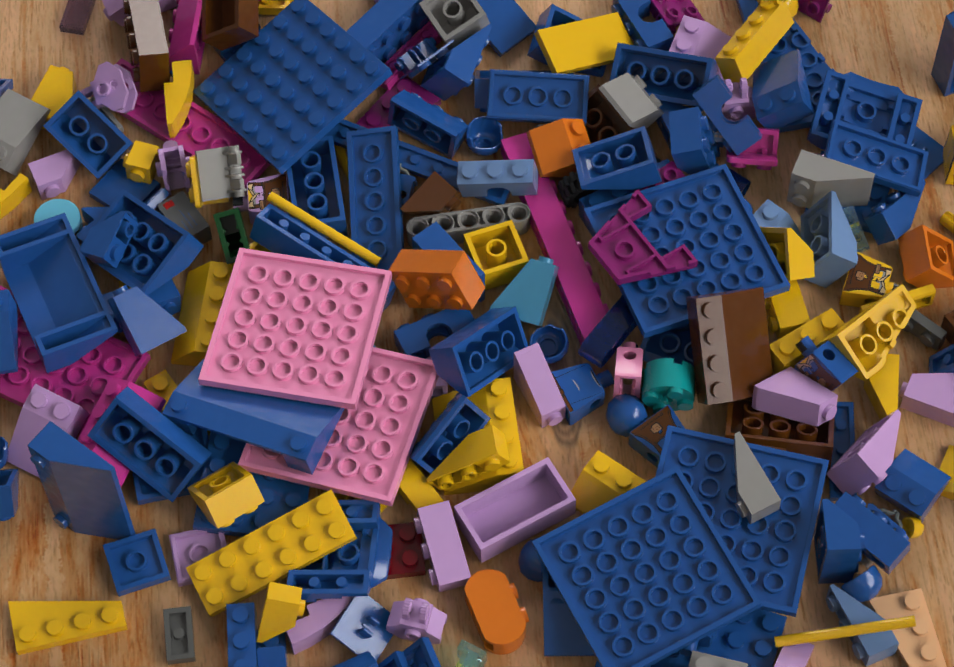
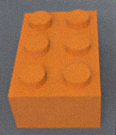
(437, 279)

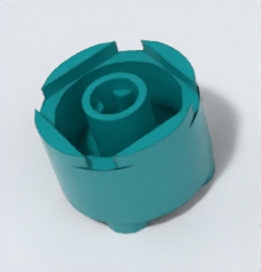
(668, 384)

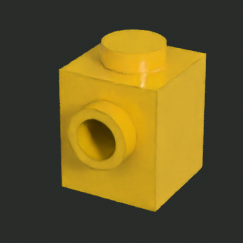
(141, 162)

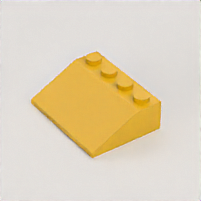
(497, 403)

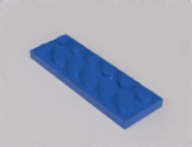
(375, 192)

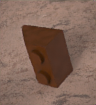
(432, 197)

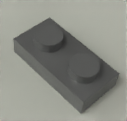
(926, 330)
(179, 635)

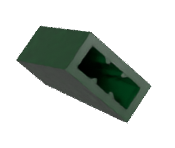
(231, 233)

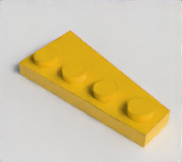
(57, 623)

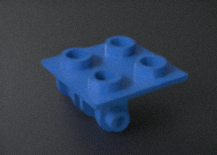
(420, 57)

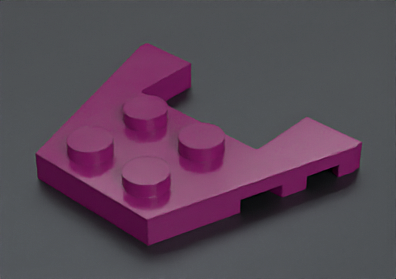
(628, 253)

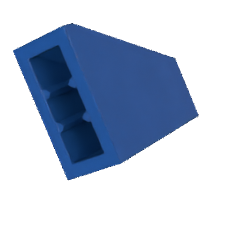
(143, 320)

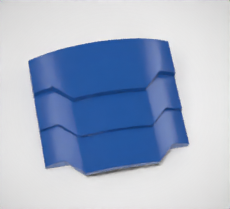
(864, 105)
(353, 567)

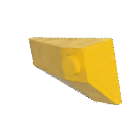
(874, 332)

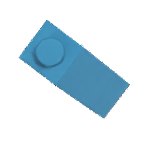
(530, 290)

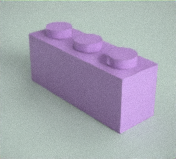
(442, 546)

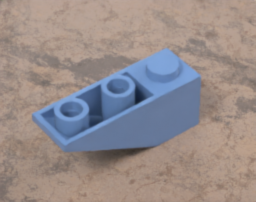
(868, 647)

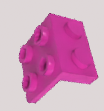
(761, 153)

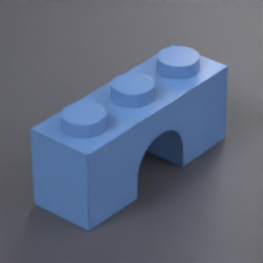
(517, 176)

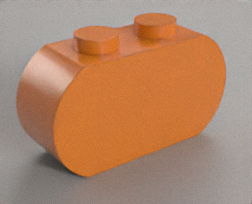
(496, 611)

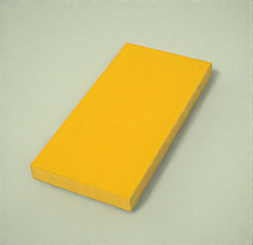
(582, 43)

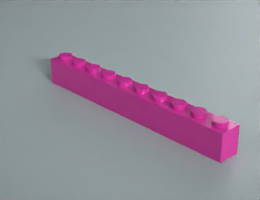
(557, 242)

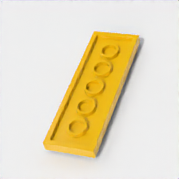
(271, 552)

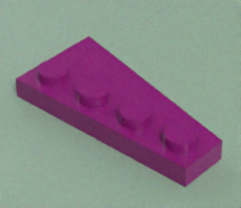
(378, 114)

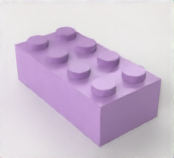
(514, 509)

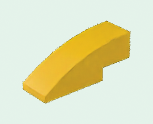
(179, 95)

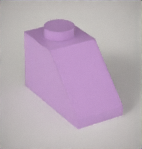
(54, 173)

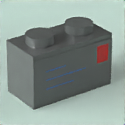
(186, 215)

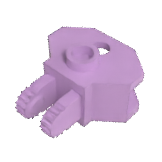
(111, 90)
(741, 101)
(173, 166)
(415, 620)

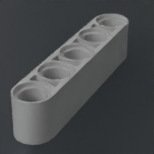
(477, 217)

